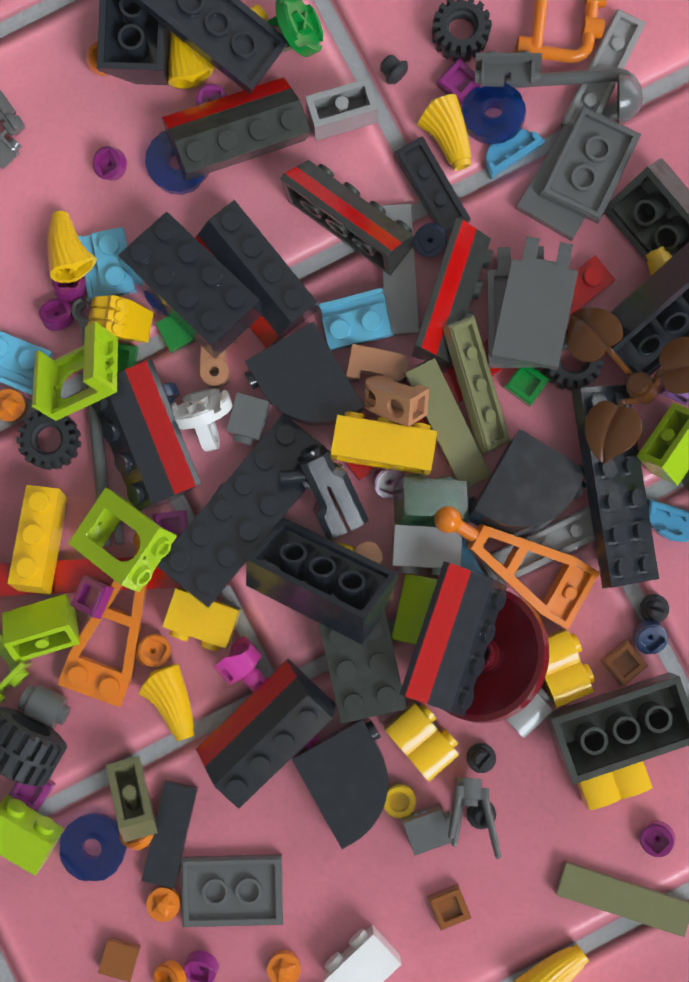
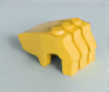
(122, 317)

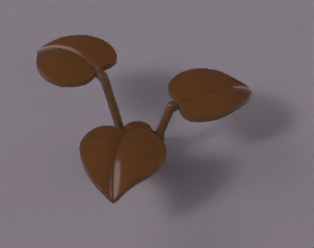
(612, 427)

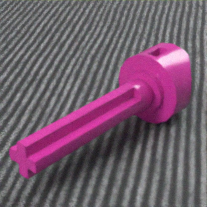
(242, 666)

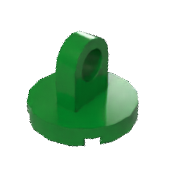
(299, 26)

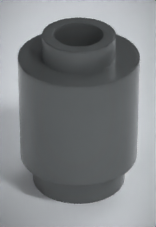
(44, 706)

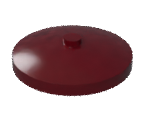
(513, 664)

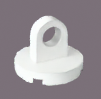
(200, 412)

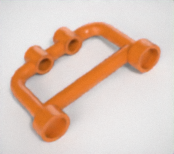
(591, 29)

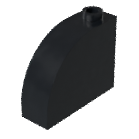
(303, 379)
(527, 487)
(346, 779)

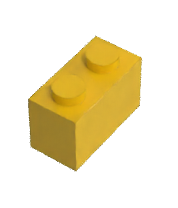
(191, 618)

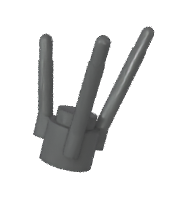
(468, 793)

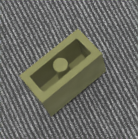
(131, 799)

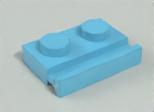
(107, 274)
(356, 319)
(18, 362)

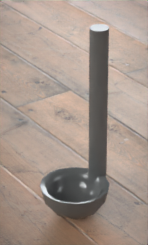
(628, 87)

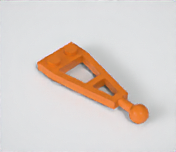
(566, 591)
(98, 678)

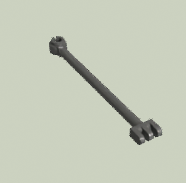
(96, 434)

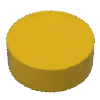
(400, 800)

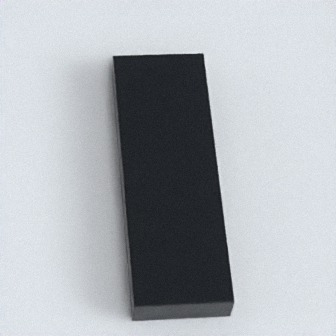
(431, 184)
(172, 827)

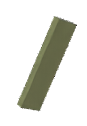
(476, 384)
(446, 418)
(623, 898)

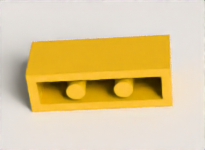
(383, 444)
(38, 539)

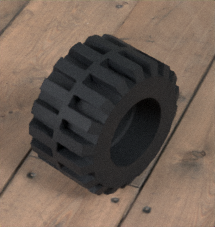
(28, 748)

